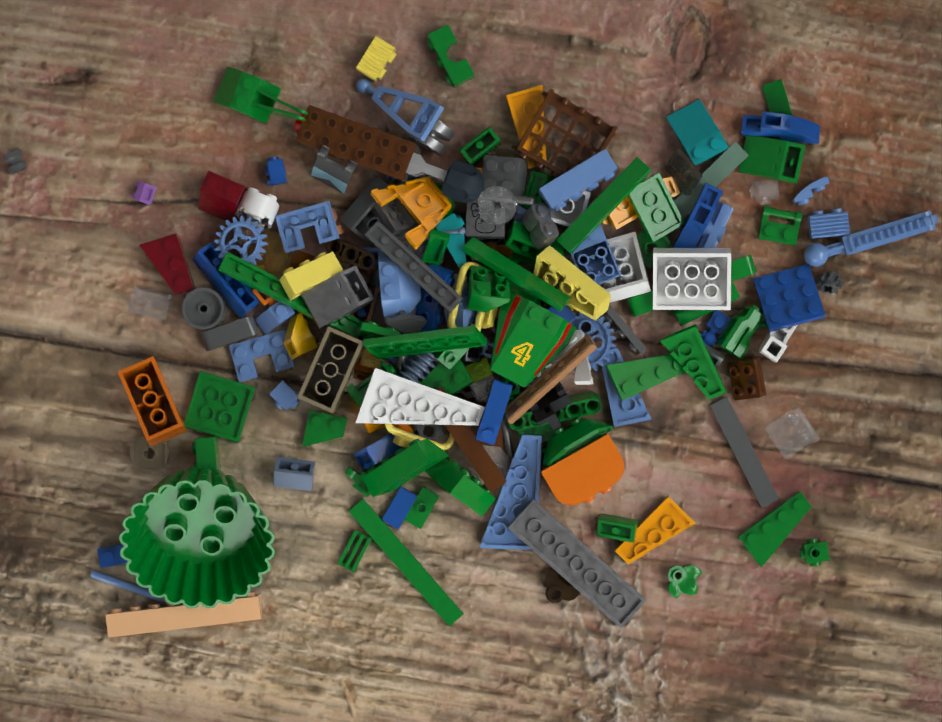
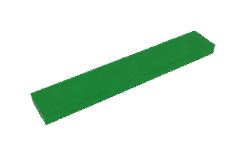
(603, 205)
(516, 274)

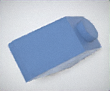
(274, 317)

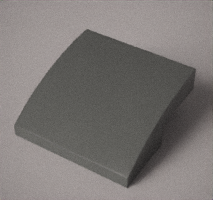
(396, 217)

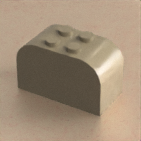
(331, 370)

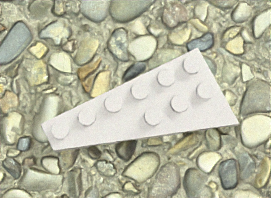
(402, 401)

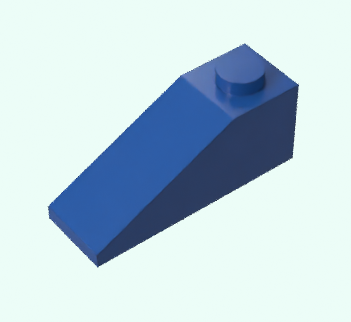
(494, 412)

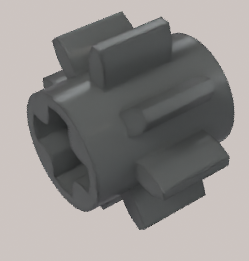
(830, 282)

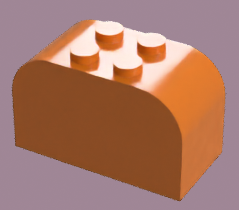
(152, 401)
(585, 472)

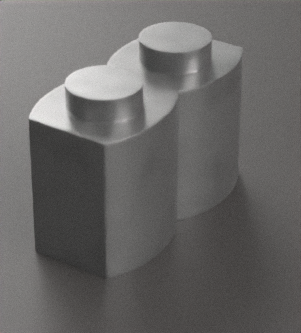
(540, 225)

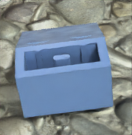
(596, 258)

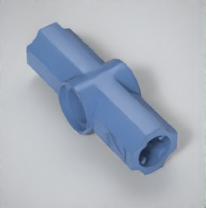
(716, 227)

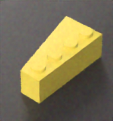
(584, 292)

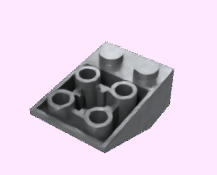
(338, 297)

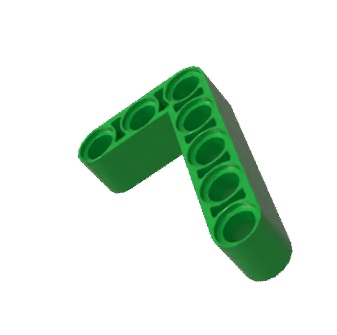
(581, 410)

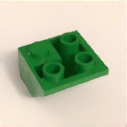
(486, 289)

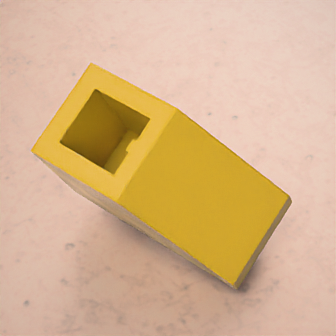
(298, 337)

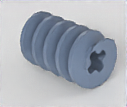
(418, 366)

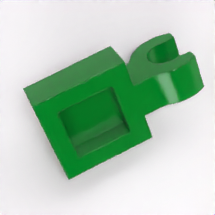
(359, 483)

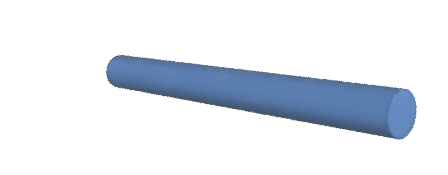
(123, 584)

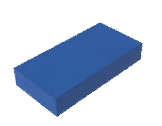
(399, 507)

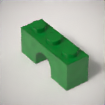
(457, 72)

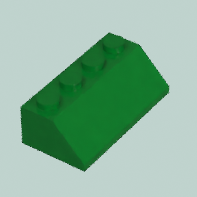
(403, 467)

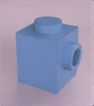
(285, 396)

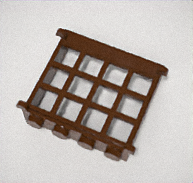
(578, 114)

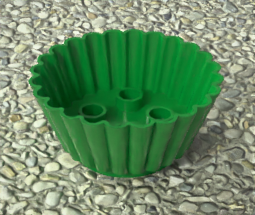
(197, 539)

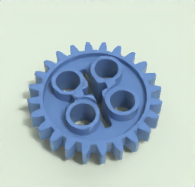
(600, 353)

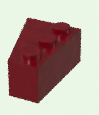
(171, 262)

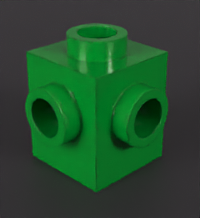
(820, 555)

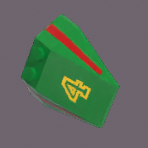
(527, 339)

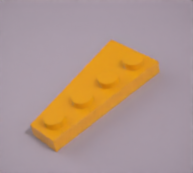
(523, 108)
(625, 212)
(657, 528)

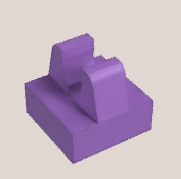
(144, 192)

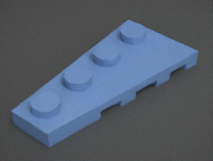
(628, 410)

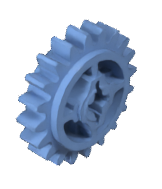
(236, 226)

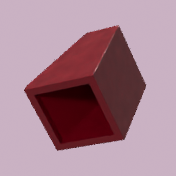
(220, 196)

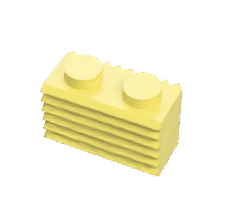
(376, 59)

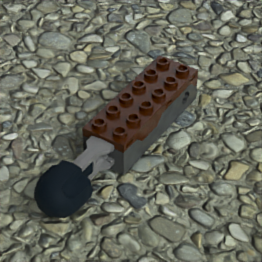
(383, 153)

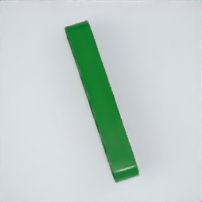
(739, 269)

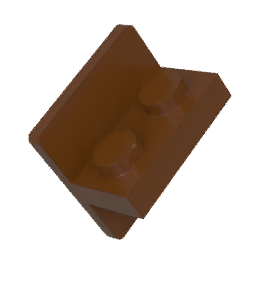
(747, 379)

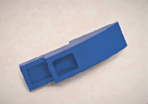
(781, 125)
(698, 217)

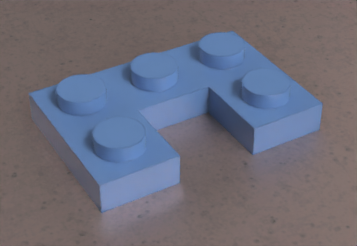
(318, 215)
(246, 351)

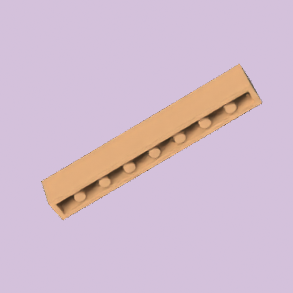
(173, 617)

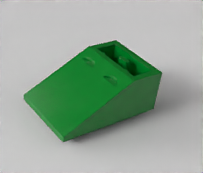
(772, 159)

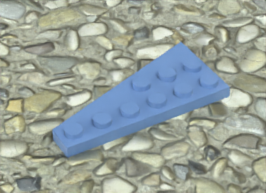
(515, 494)

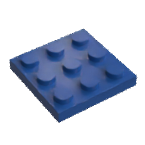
(789, 298)

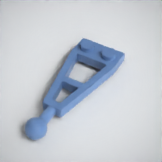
(423, 120)

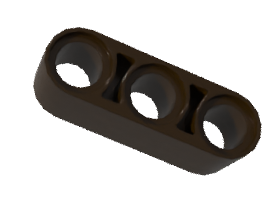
(345, 253)

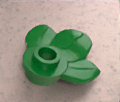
(685, 582)

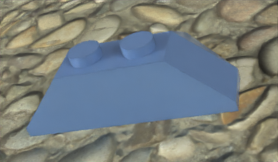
(397, 288)

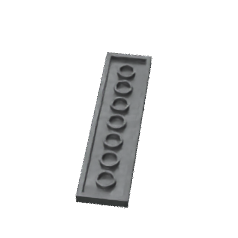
(576, 563)

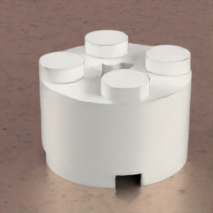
(258, 207)

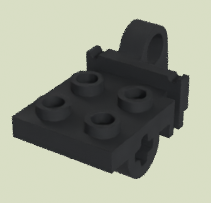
(551, 402)

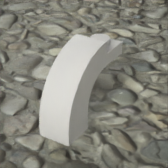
(775, 343)

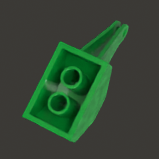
(252, 96)

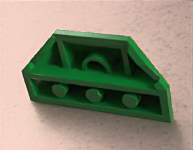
(572, 438)

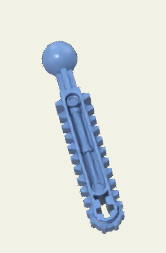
(817, 254)

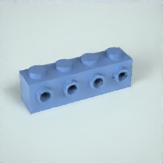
(578, 180)

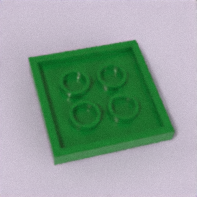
(219, 406)

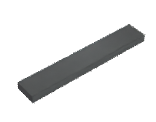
(413, 266)
(744, 452)

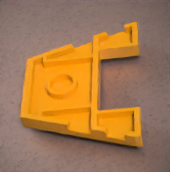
(422, 201)

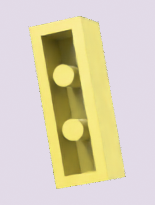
(310, 274)

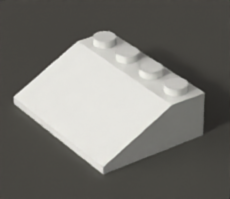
(631, 266)
(691, 278)

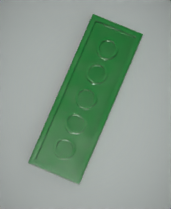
(425, 342)

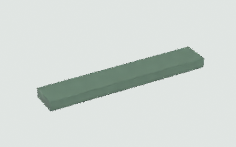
(713, 175)

